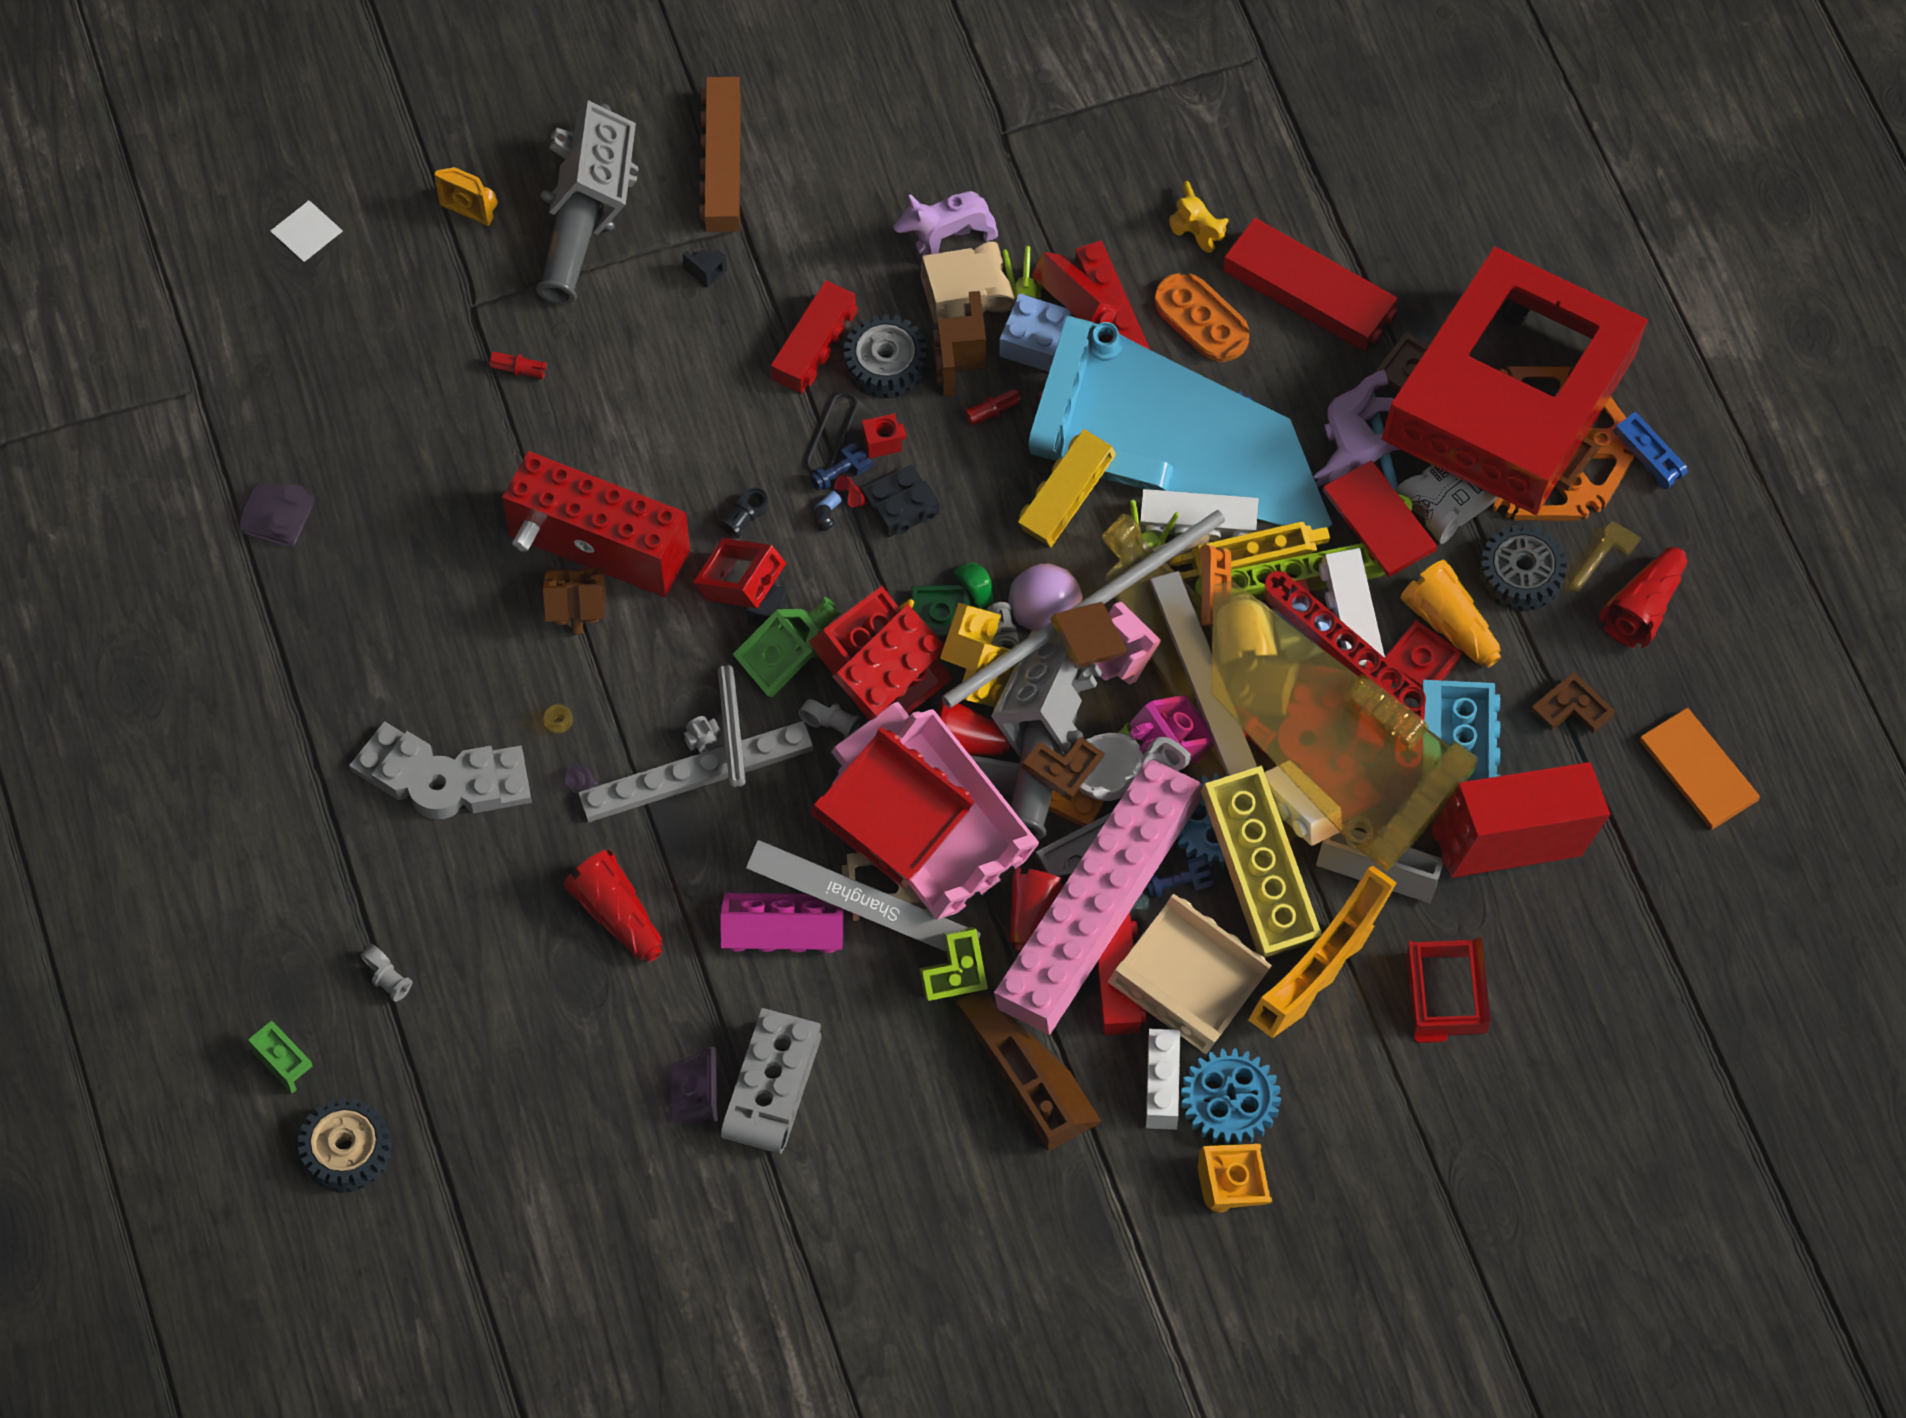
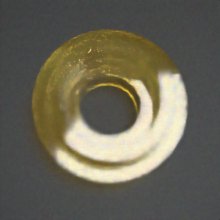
(558, 711)

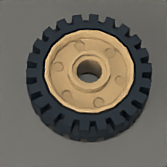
(349, 1166)

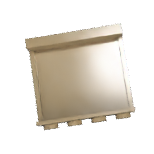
(1190, 973)

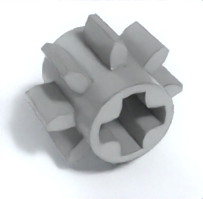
(702, 734)

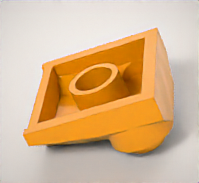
(465, 195)
(1232, 1176)

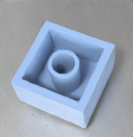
(1033, 332)

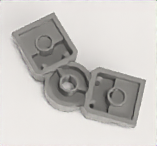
(476, 778)

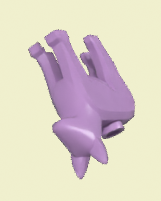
(947, 217)
(1351, 433)

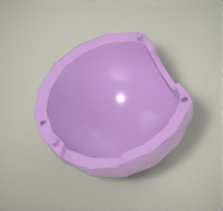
(1041, 593)

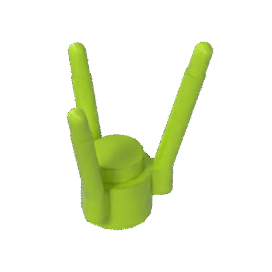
(1025, 284)
(1151, 538)

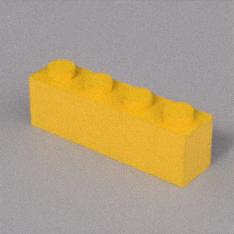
(1066, 488)

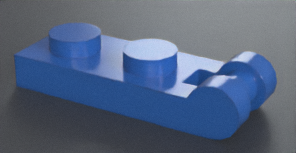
(1650, 450)

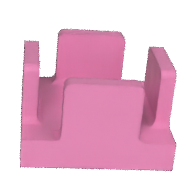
(1139, 642)

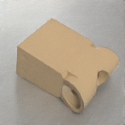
(954, 274)

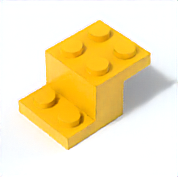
(971, 647)

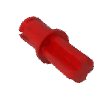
(517, 365)
(992, 407)

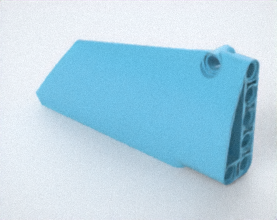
(1171, 427)

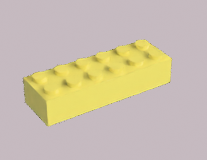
(1260, 862)

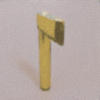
(1614, 534)

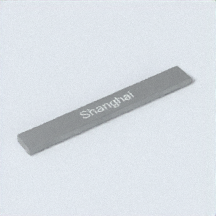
(850, 895)

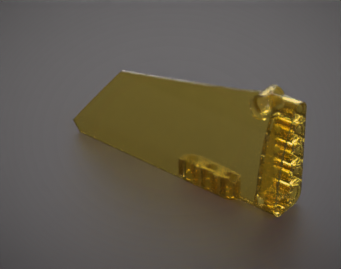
(1330, 731)

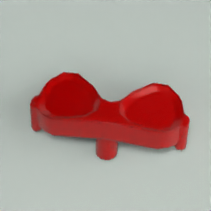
(855, 497)

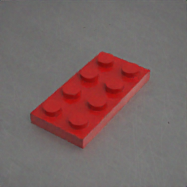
(889, 662)

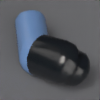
(823, 511)

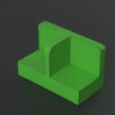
(279, 1055)

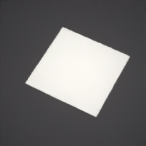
(306, 231)

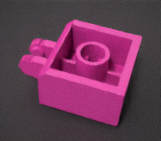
(1176, 720)

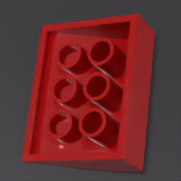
(855, 628)

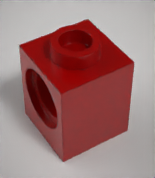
(880, 446)

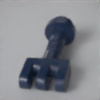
(851, 460)
(1192, 875)

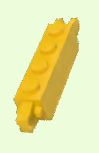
(1259, 547)

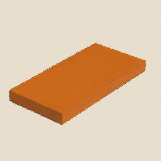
(1699, 768)

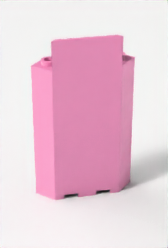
(985, 839)

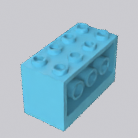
(1469, 717)

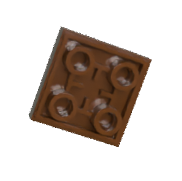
(1088, 635)

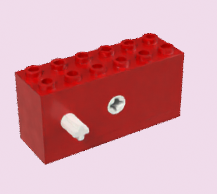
(596, 524)

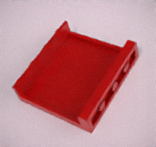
(893, 807)

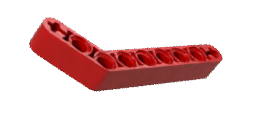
(1338, 632)

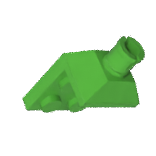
(782, 644)

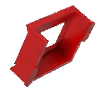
(1438, 1028)

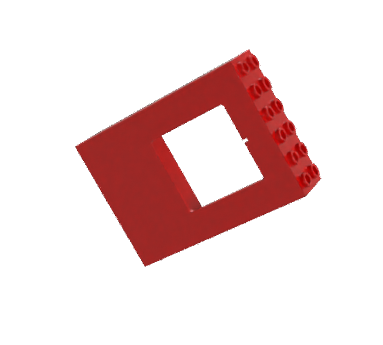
(1491, 424)

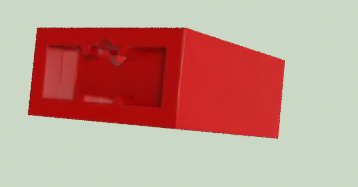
(749, 591)

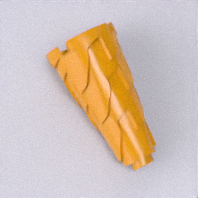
(1451, 612)

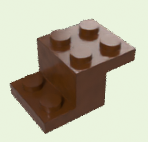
(960, 344)

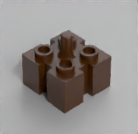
(574, 596)

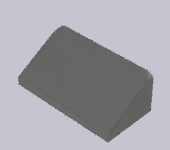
(1000, 773)

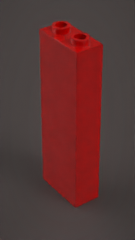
(1311, 285)

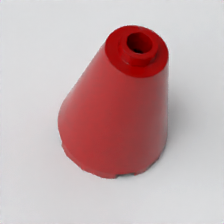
(974, 731)
(1030, 901)

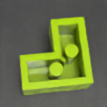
(962, 973)

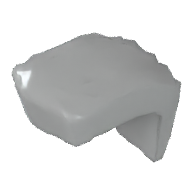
(1167, 752)

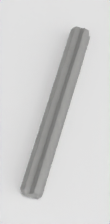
(731, 726)

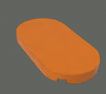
(1202, 317)

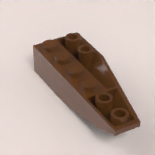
(1032, 1074)

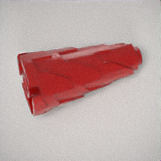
(1639, 607)
(613, 903)

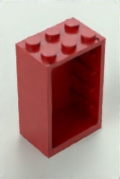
(1520, 819)

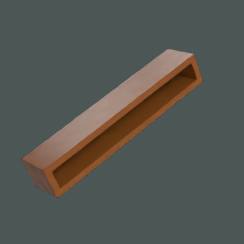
(722, 157)

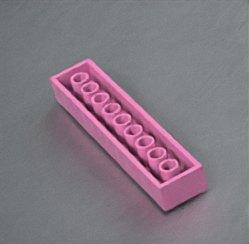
(1098, 896)

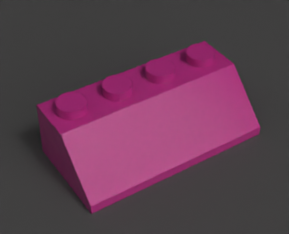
(780, 922)

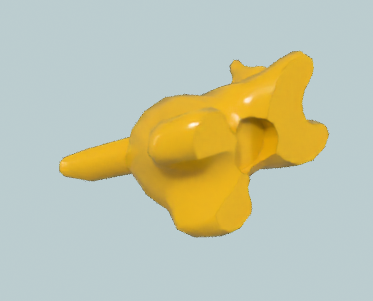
(1195, 218)

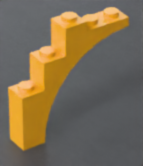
(1321, 964)

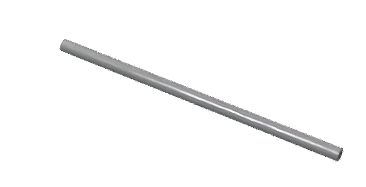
(1104, 594)

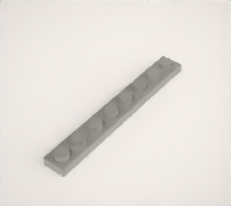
(692, 772)

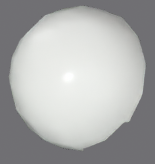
(1116, 768)

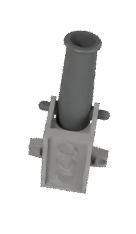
(594, 172)
(1042, 707)

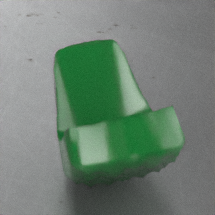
(976, 582)

